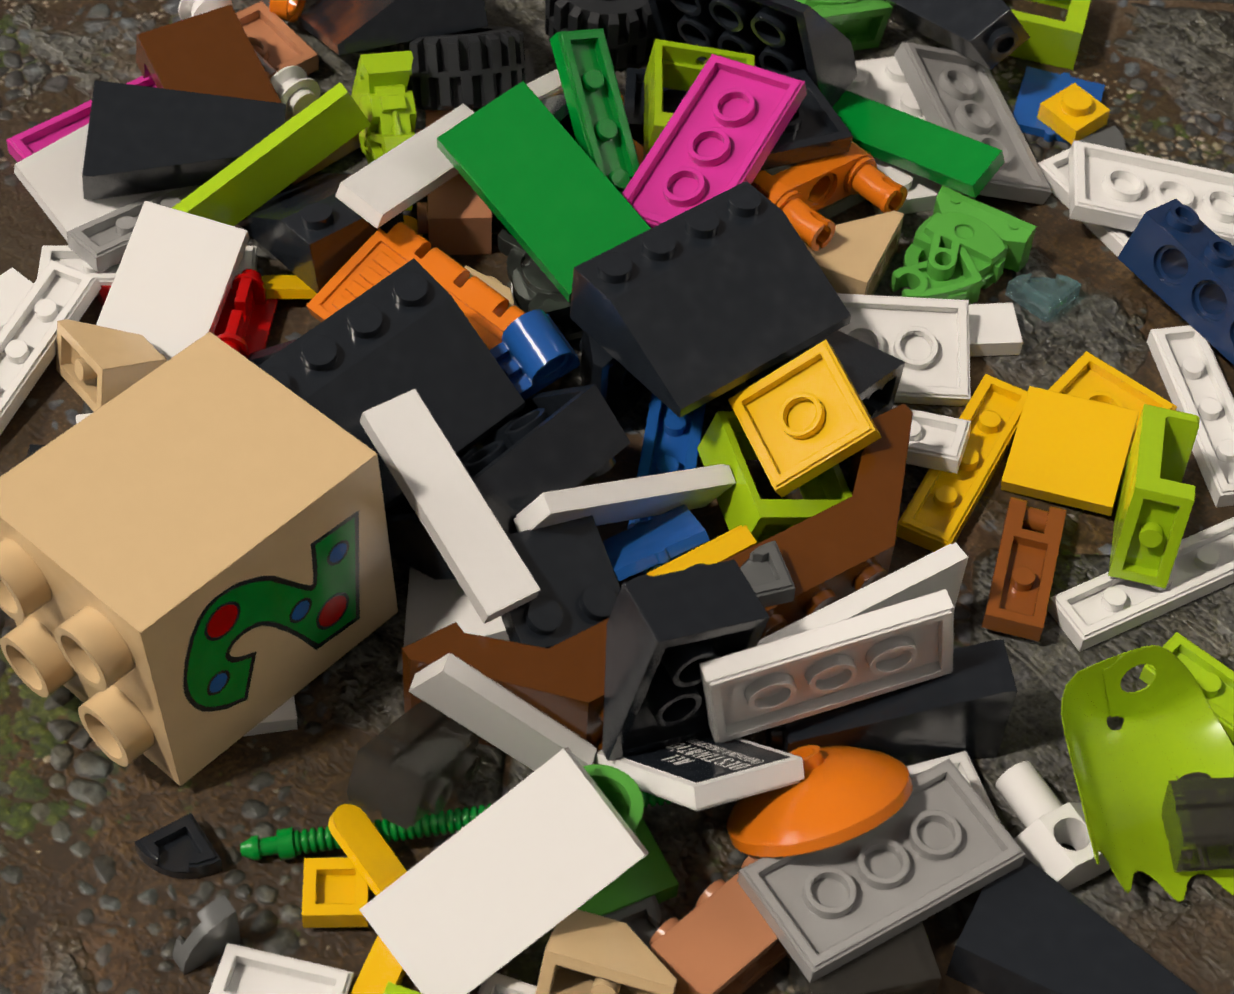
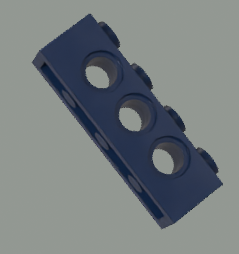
(1187, 270)

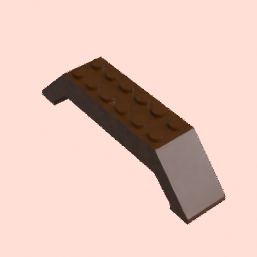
(824, 556)

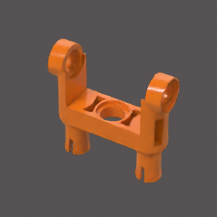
(825, 180)

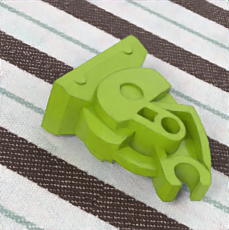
(385, 102)

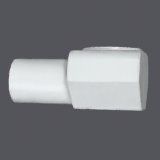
(1049, 824)

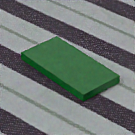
(540, 184)

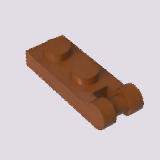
(1024, 570)

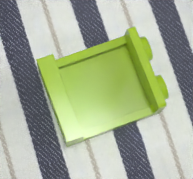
(1152, 499)

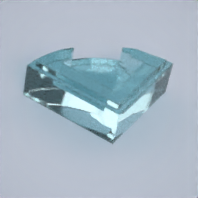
(1043, 295)

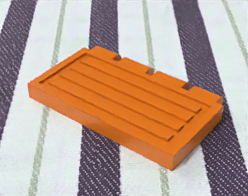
(388, 252)

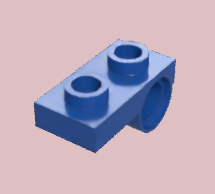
(534, 353)

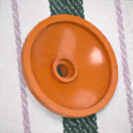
(837, 801)

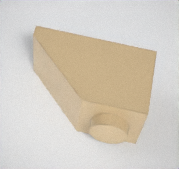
(860, 253)
(102, 360)
(600, 957)

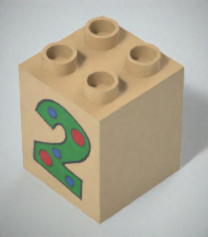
(191, 558)

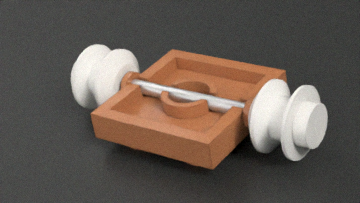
(278, 47)

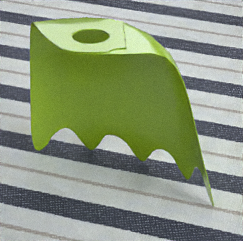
(1127, 770)

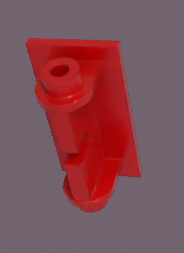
(247, 314)

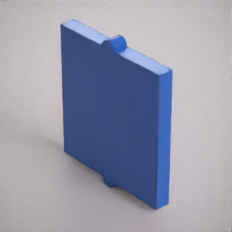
(1038, 87)
(654, 541)

